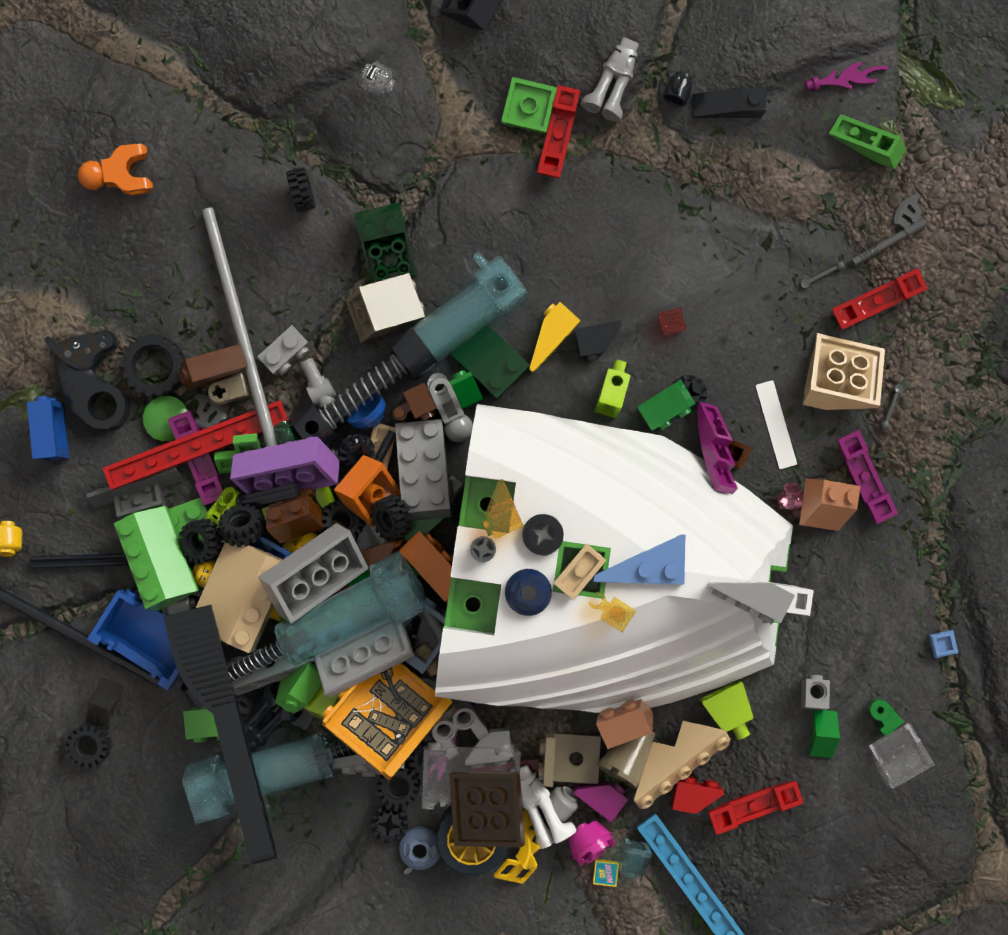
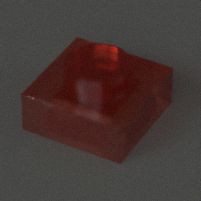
(672, 321)

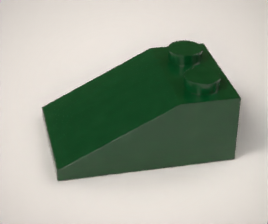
(491, 361)

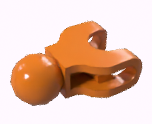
(115, 171)

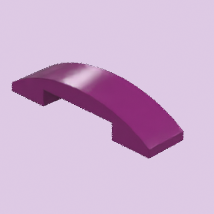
(203, 468)
(864, 475)

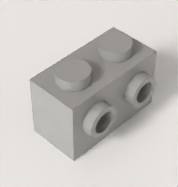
(284, 351)

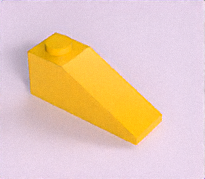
(554, 330)

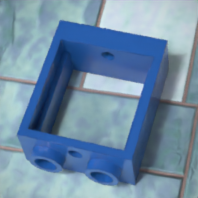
(48, 429)

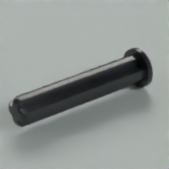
(269, 495)

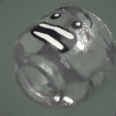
(377, 78)

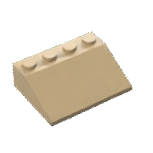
(238, 595)

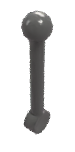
(805, 283)
(897, 389)

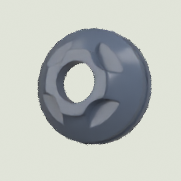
(413, 837)

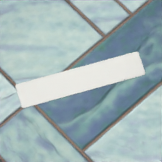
(776, 424)

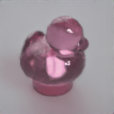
(791, 499)

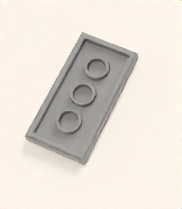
(363, 656)

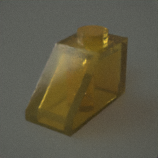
(501, 513)

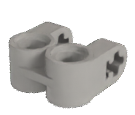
(454, 723)

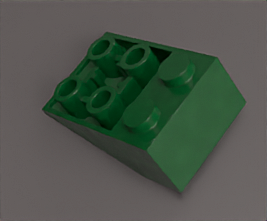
(385, 242)

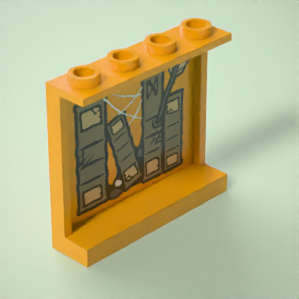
(385, 717)

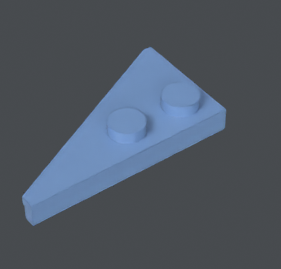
(655, 566)

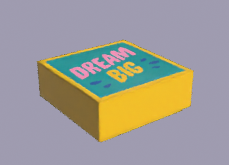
(605, 872)

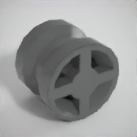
(482, 552)

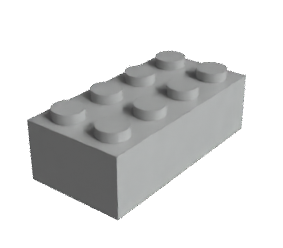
(423, 469)
(313, 572)

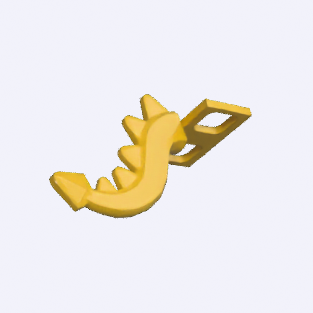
(525, 855)

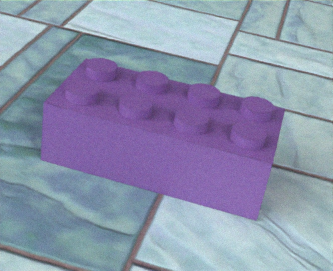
(299, 462)

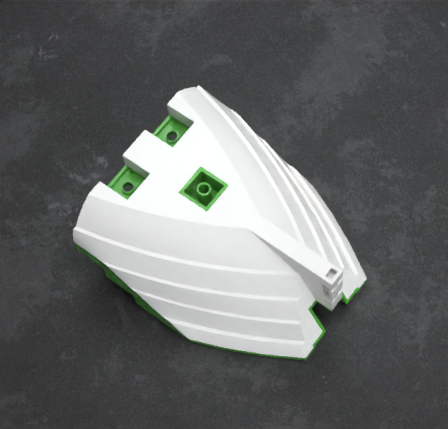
(621, 498)

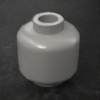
(563, 802)

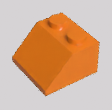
(364, 486)

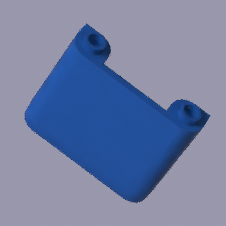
(137, 636)

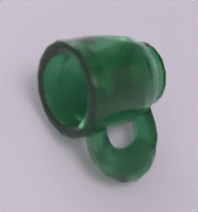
(285, 432)

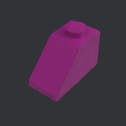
(603, 797)

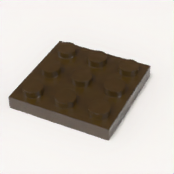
(487, 809)

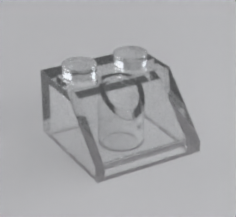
(900, 756)

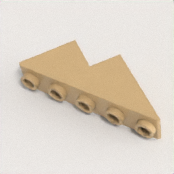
(671, 764)

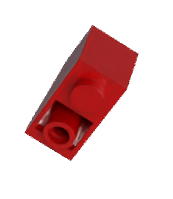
(693, 795)

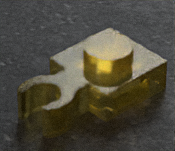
(615, 612)

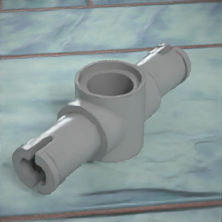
(318, 387)

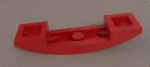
(558, 132)
(879, 299)
(755, 805)

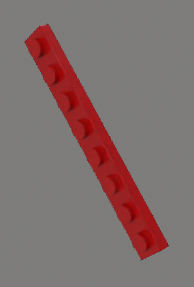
(188, 447)

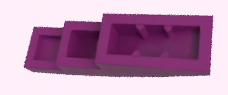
(714, 444)

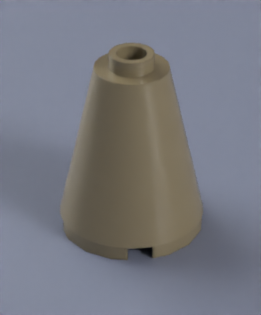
(628, 760)

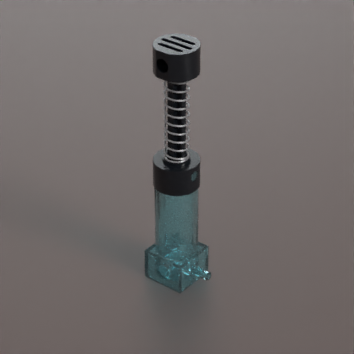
(425, 343)

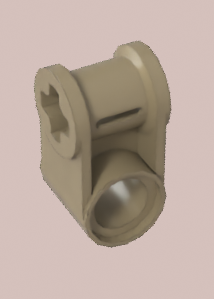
(236, 389)

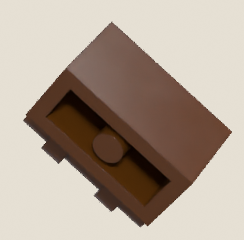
(419, 403)
(294, 516)

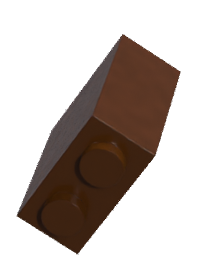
(212, 367)

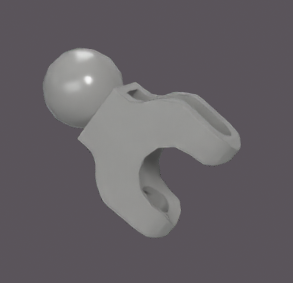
(456, 424)

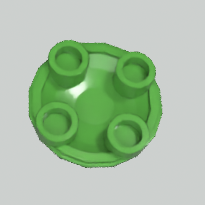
(156, 416)

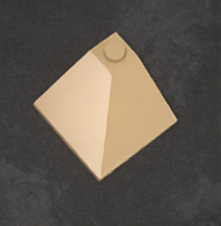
(844, 375)

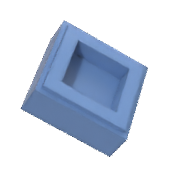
(943, 643)

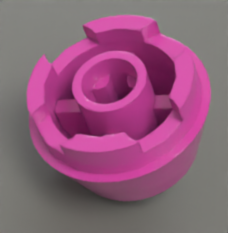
(590, 842)

